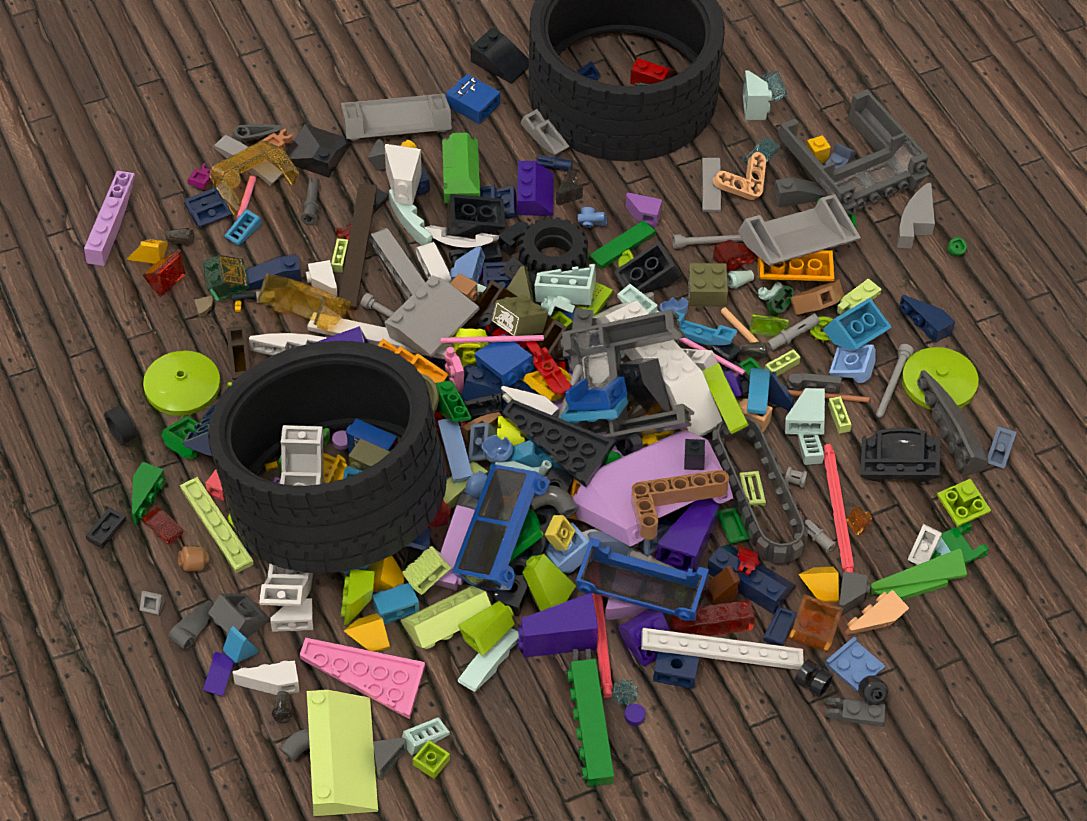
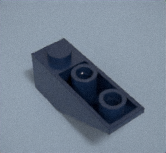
(930, 319)

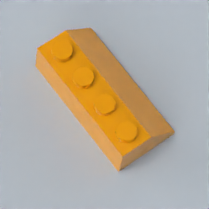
(810, 267)

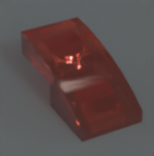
(163, 525)

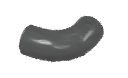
(558, 498)
(296, 744)

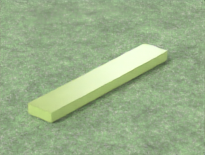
(216, 525)

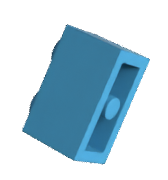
(395, 603)

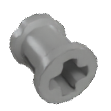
(802, 475)

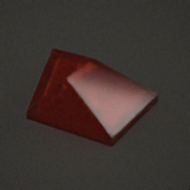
(165, 273)

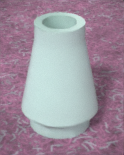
(738, 278)

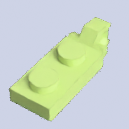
(859, 294)

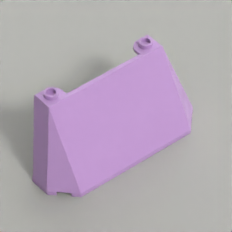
(608, 495)

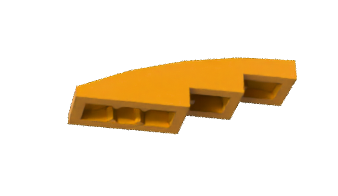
(422, 364)

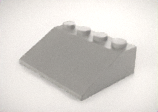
(430, 314)

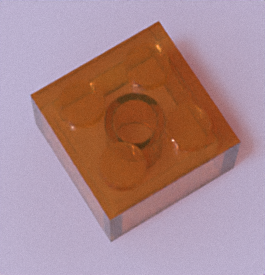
(815, 623)

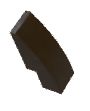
(238, 350)

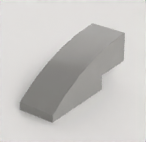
(544, 132)
(710, 193)

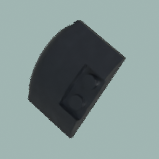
(900, 455)

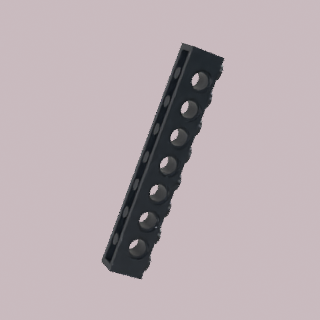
(517, 599)

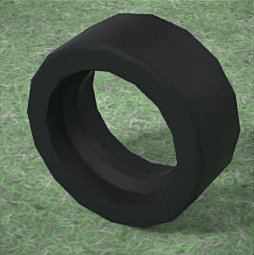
(120, 425)

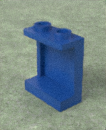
(505, 360)
(583, 398)

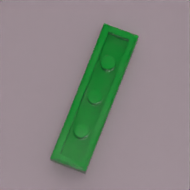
(625, 241)

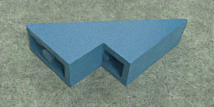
(530, 455)

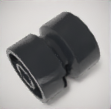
(820, 681)

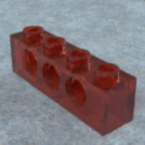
(717, 619)

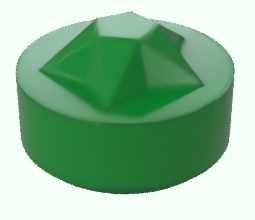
(957, 246)

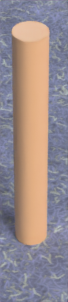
(738, 325)

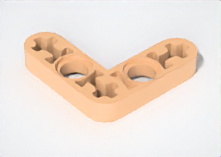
(746, 184)

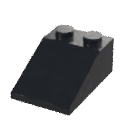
(499, 56)
(474, 215)
(649, 270)
(646, 384)

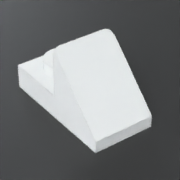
(925, 545)

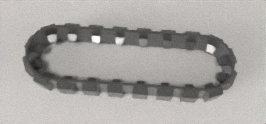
(767, 549)

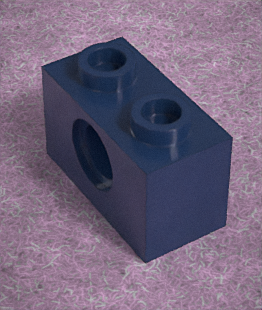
(681, 677)

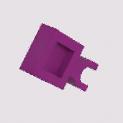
(200, 178)

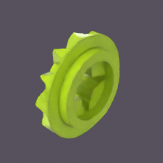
(816, 330)

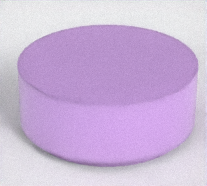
(339, 440)

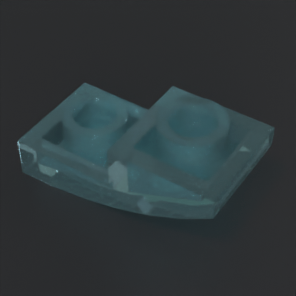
(766, 147)

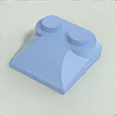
(854, 364)
(569, 560)

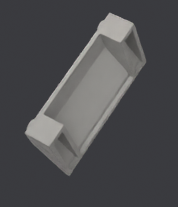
(396, 116)
(799, 233)

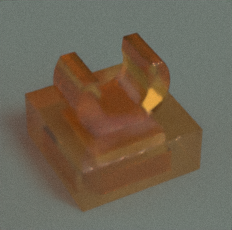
(858, 520)

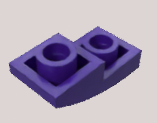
(218, 674)

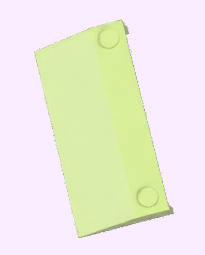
(341, 753)

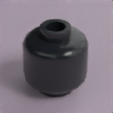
(873, 690)

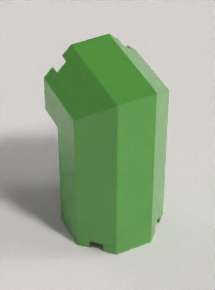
(460, 166)

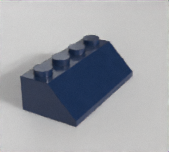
(484, 383)
(761, 586)

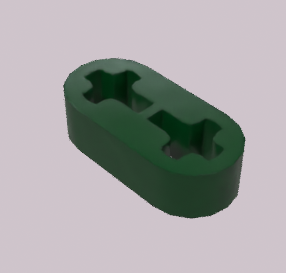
(778, 297)

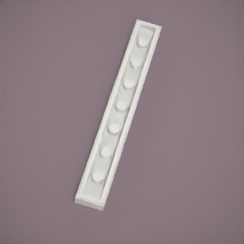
(373, 334)
(722, 649)

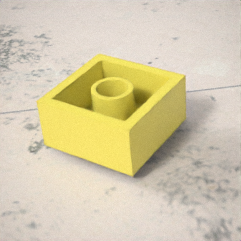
(560, 532)

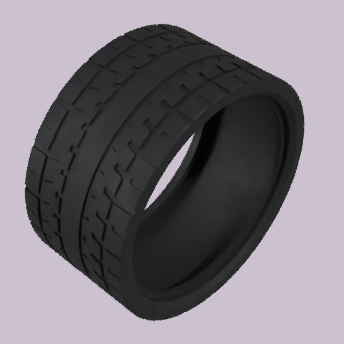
(618, 119)
(340, 521)

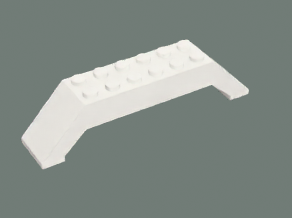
(681, 376)
(300, 467)

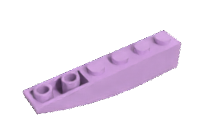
(109, 219)

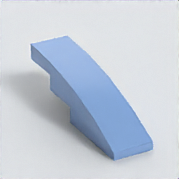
(455, 450)

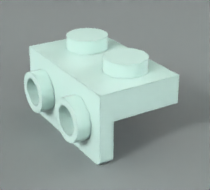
(560, 302)

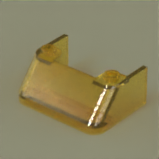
(226, 173)
(303, 300)

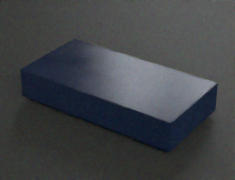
(780, 626)

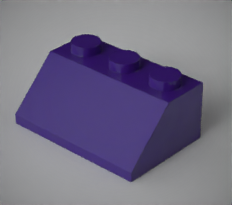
(534, 189)

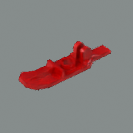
(552, 376)
(748, 559)

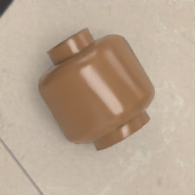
(193, 558)

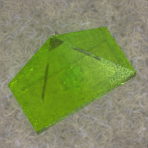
(768, 324)

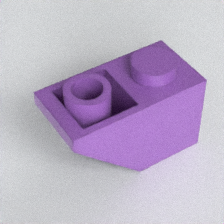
(644, 208)

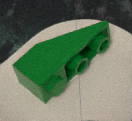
(451, 403)
(146, 485)

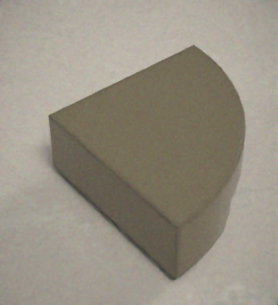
(203, 305)

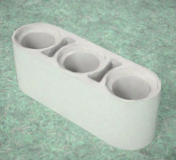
(432, 262)

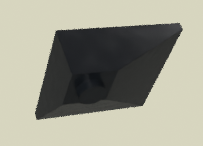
(317, 150)

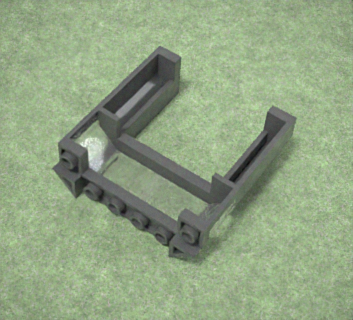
(892, 168)
(599, 354)

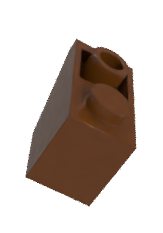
(723, 587)

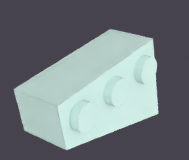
(572, 284)

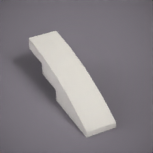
(276, 343)

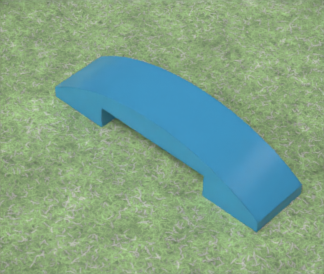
(706, 335)
(758, 390)

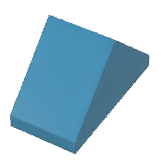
(238, 646)

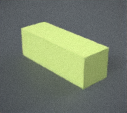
(339, 255)
(784, 363)
(839, 415)

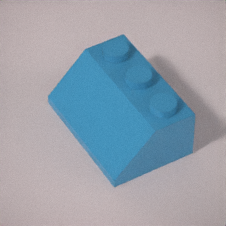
(857, 326)

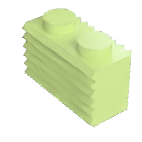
(426, 570)

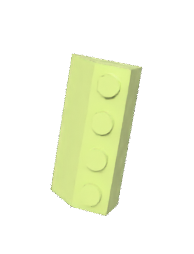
(443, 617)

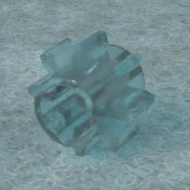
(625, 691)

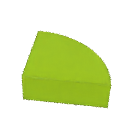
(626, 257)

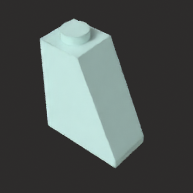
(807, 413)

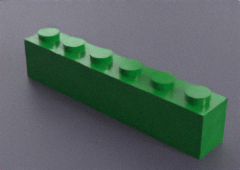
(591, 723)

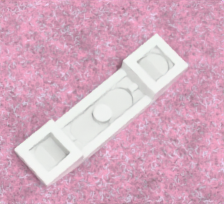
(440, 234)

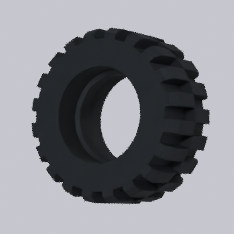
(556, 234)

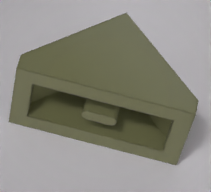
(521, 284)

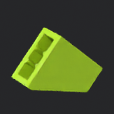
(547, 582)
(487, 627)

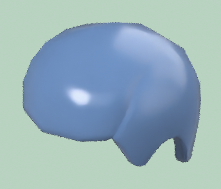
(678, 306)
(497, 449)
(475, 484)

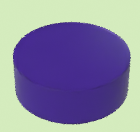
(635, 714)

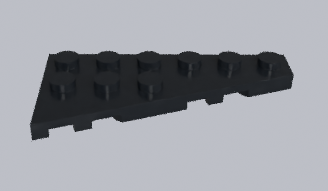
(569, 445)

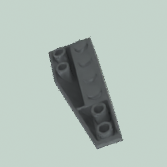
(953, 426)

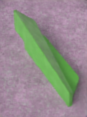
(923, 577)

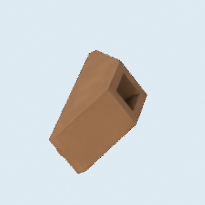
(818, 297)

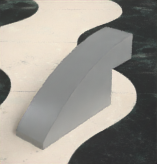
(917, 217)

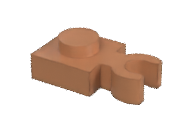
(279, 140)

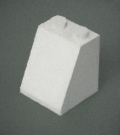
(403, 172)

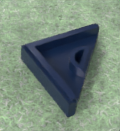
(778, 393)

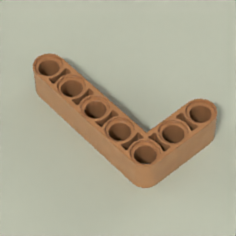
(673, 490)

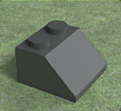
(238, 611)

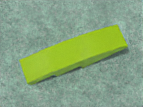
(725, 398)

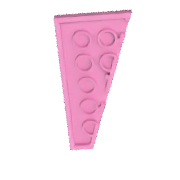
(380, 676)

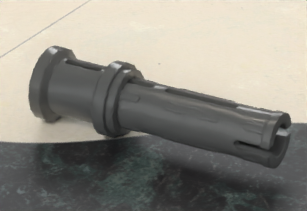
(310, 206)

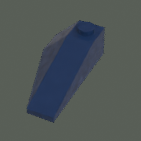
(282, 265)
(199, 438)

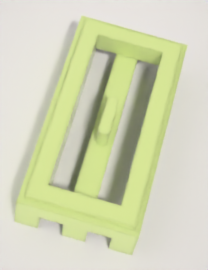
(754, 501)

